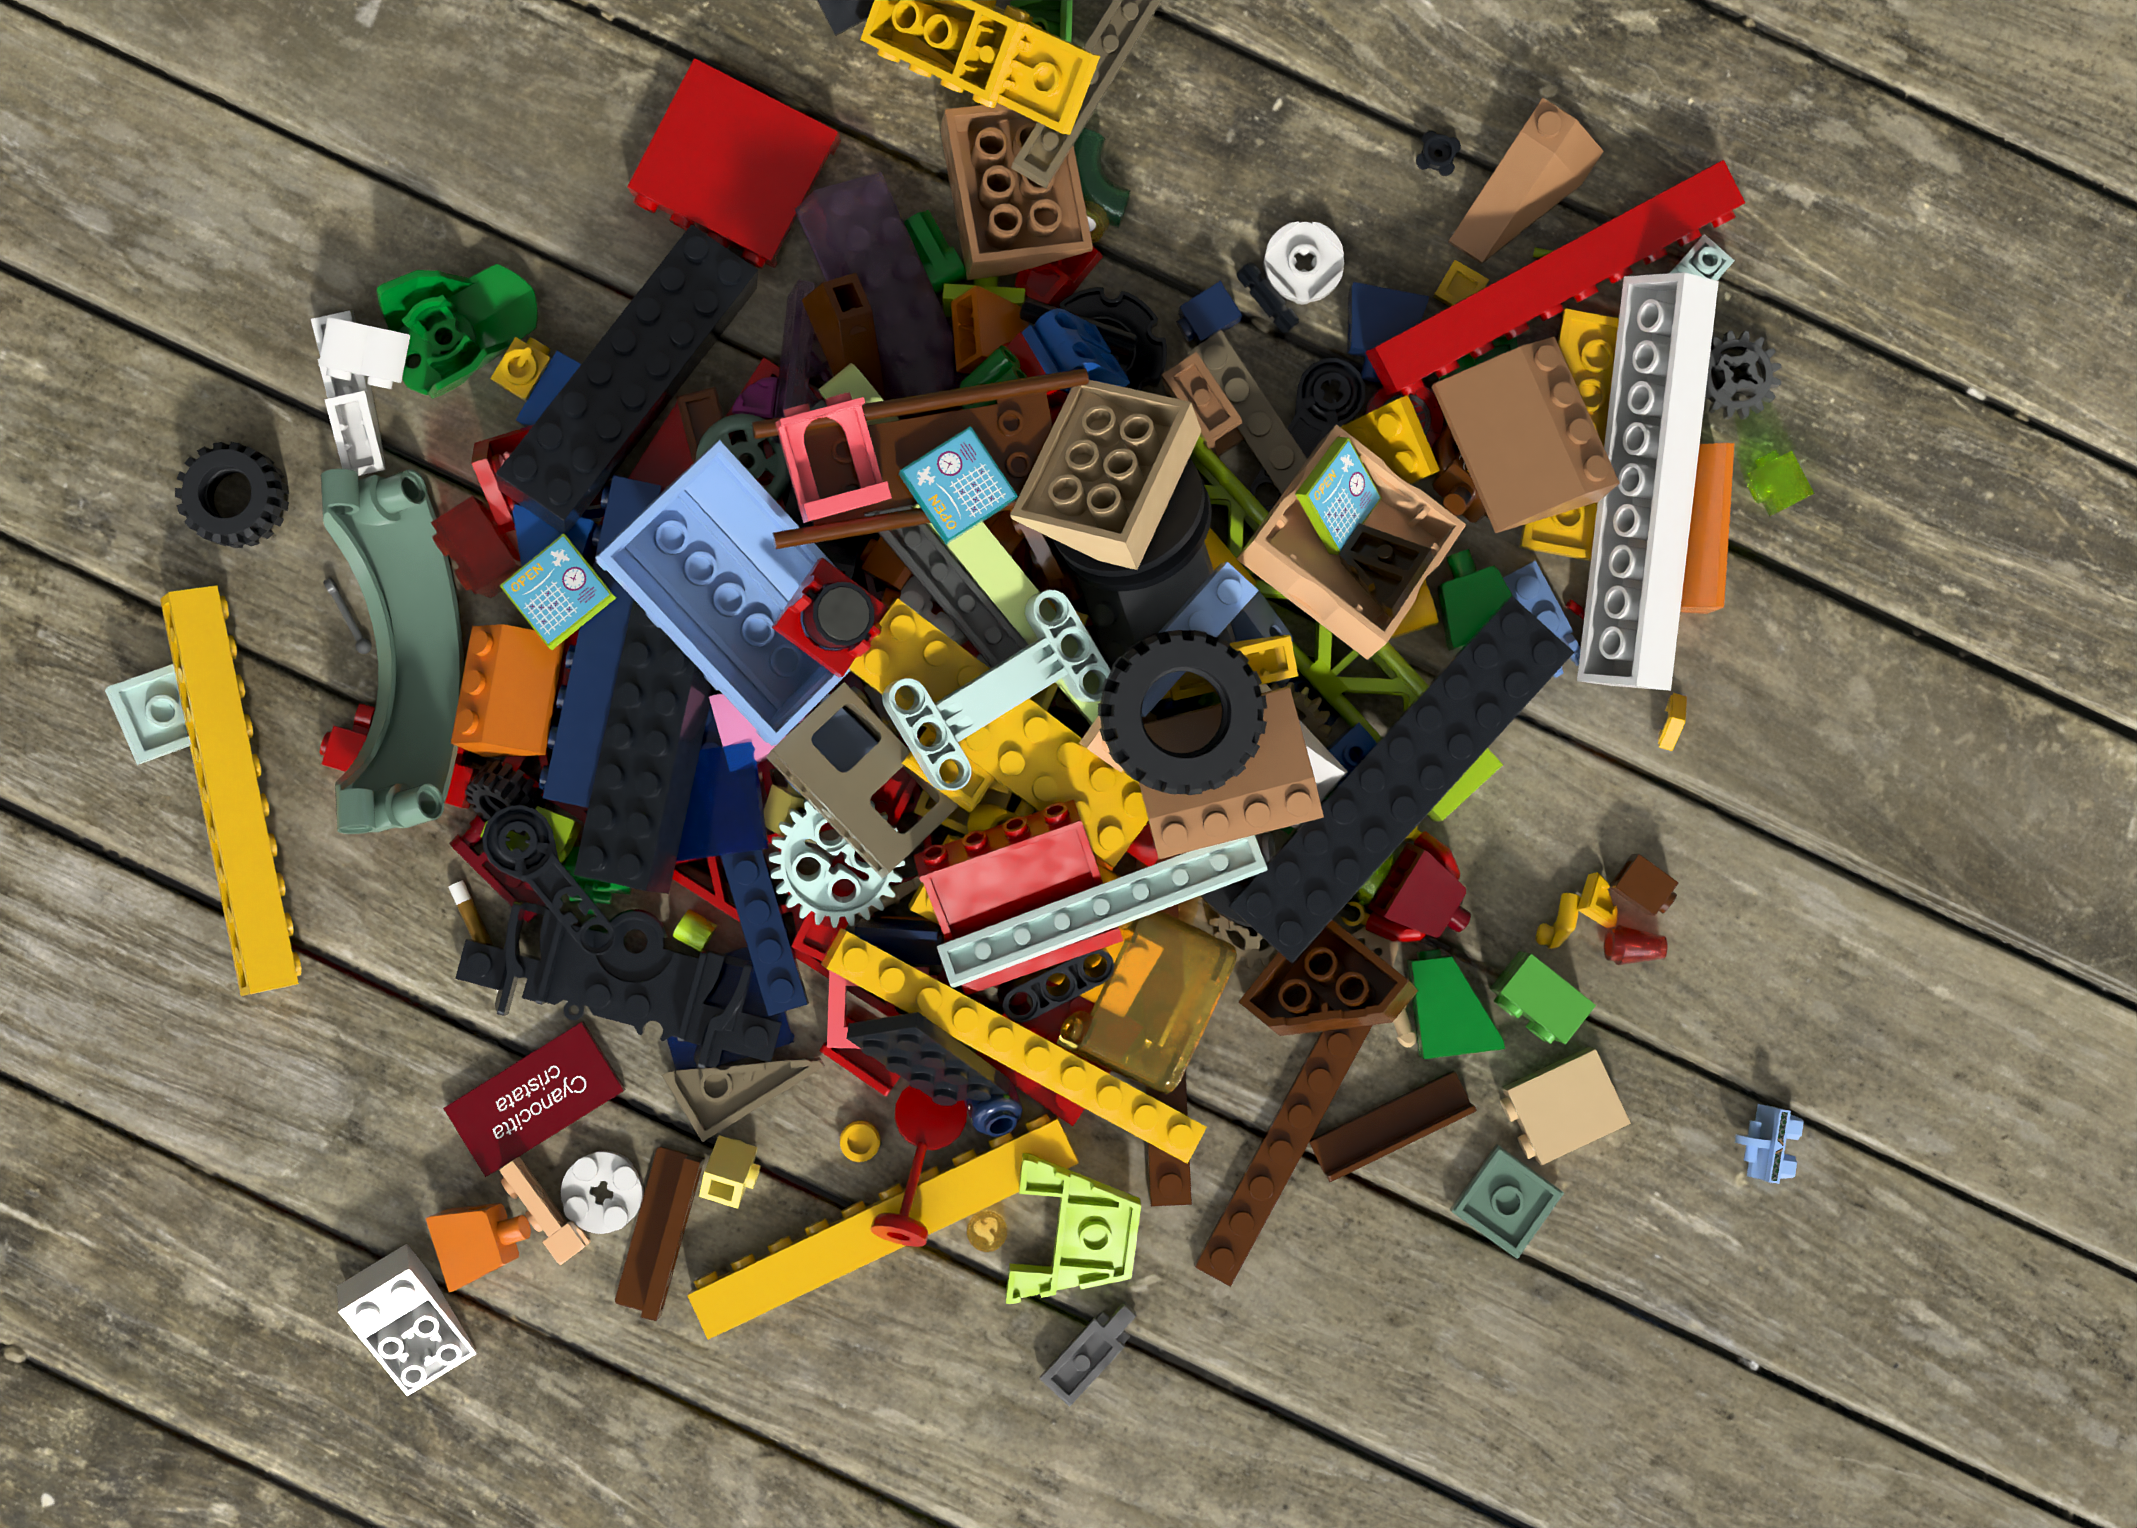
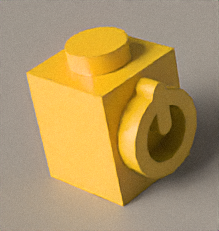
(522, 367)

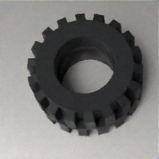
(200, 486)

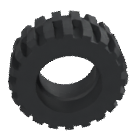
(1240, 721)

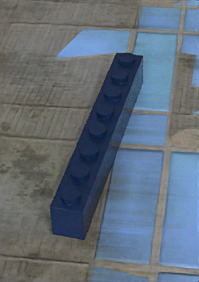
(593, 661)

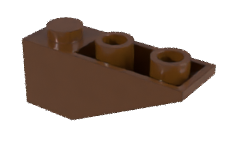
(846, 327)

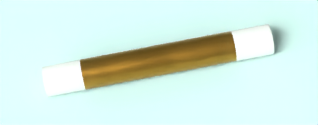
(469, 913)

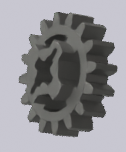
(1750, 383)

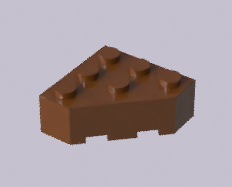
(1328, 987)

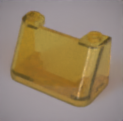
(1154, 1001)

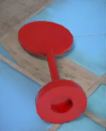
(926, 1127)

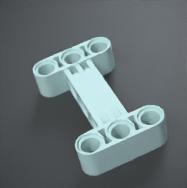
(997, 689)

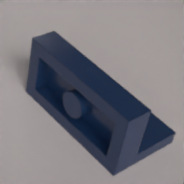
(903, 938)

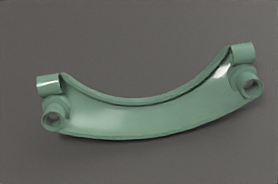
(419, 644)

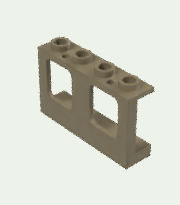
(846, 796)

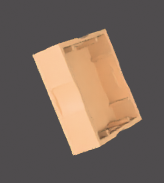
(1297, 564)

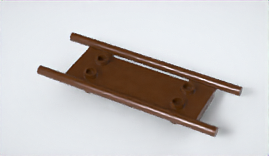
(1009, 431)

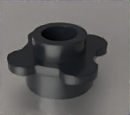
(1446, 145)

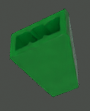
(1447, 1010)

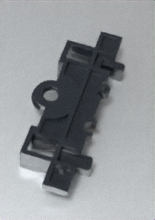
(624, 984)

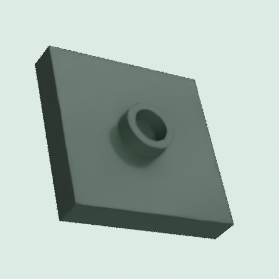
(1506, 1201)

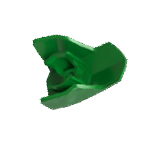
(477, 310)

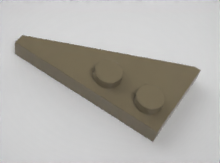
(725, 1094)

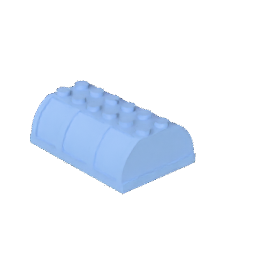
(716, 585)

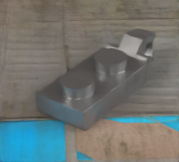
(1088, 1354)

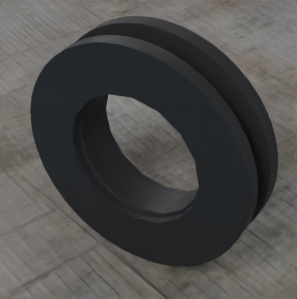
(1170, 549)

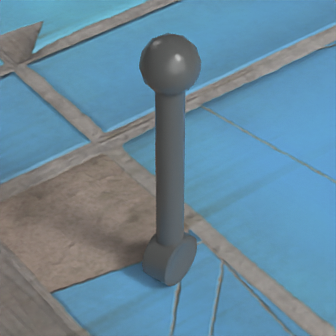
(363, 645)

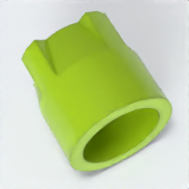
(694, 930)

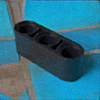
(1045, 998)

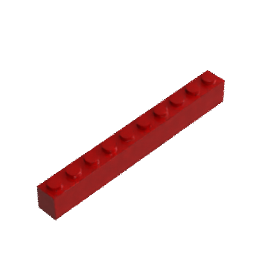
(1555, 278)

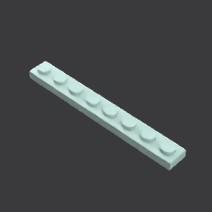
(1099, 909)

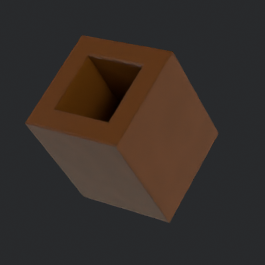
(1645, 885)

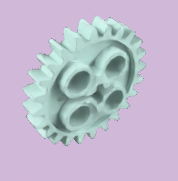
(815, 890)

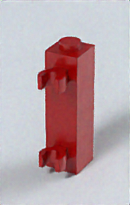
(343, 746)

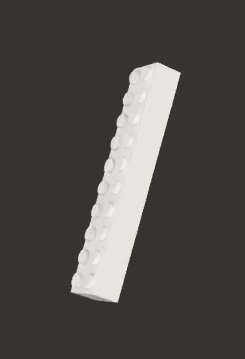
(1654, 453)

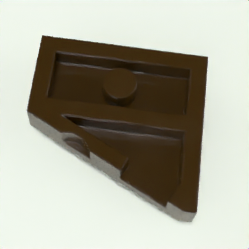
(1385, 565)

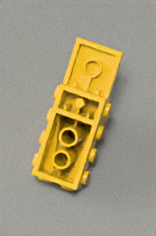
(986, 53)

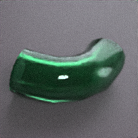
(1094, 183)

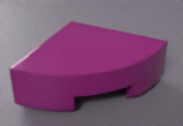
(758, 399)

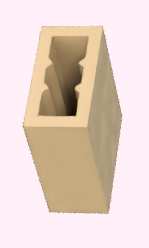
(1564, 1106)

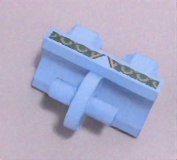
(1767, 1144)

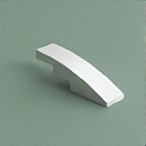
(351, 412)

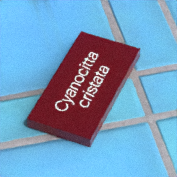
(534, 1099)

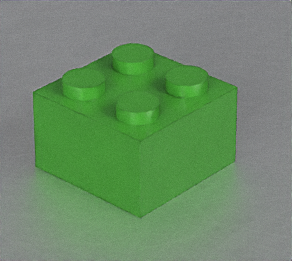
(1542, 997)

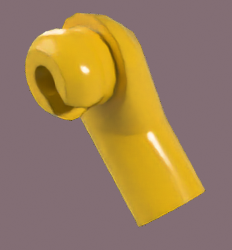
(1564, 925)

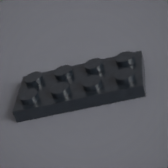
(928, 1058)

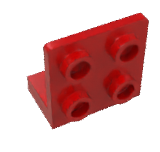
(486, 460)

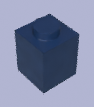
(1208, 314)

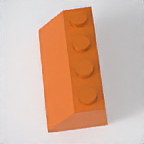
(1709, 530)

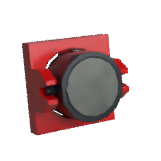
(833, 616)

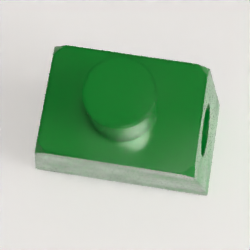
(1469, 598)

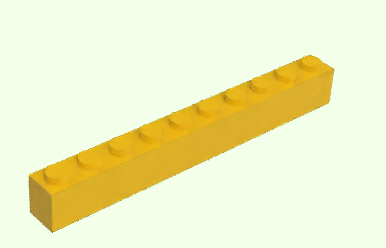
(230, 789)
(1013, 1045)
(849, 1244)

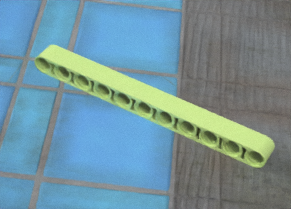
(982, 557)

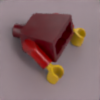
(1417, 894)

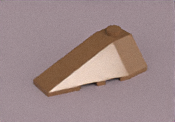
(1535, 174)

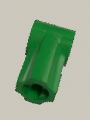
(938, 259)

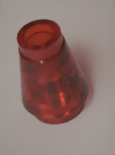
(1632, 945)

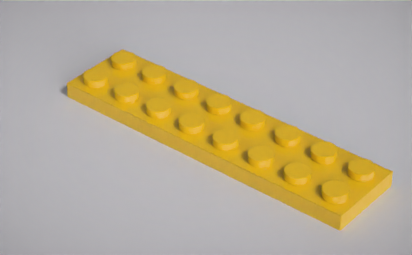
(1020, 749)

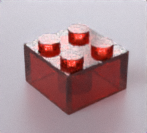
(478, 547)

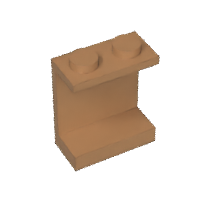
(1216, 415)

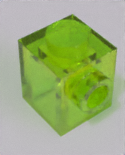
(1778, 482)

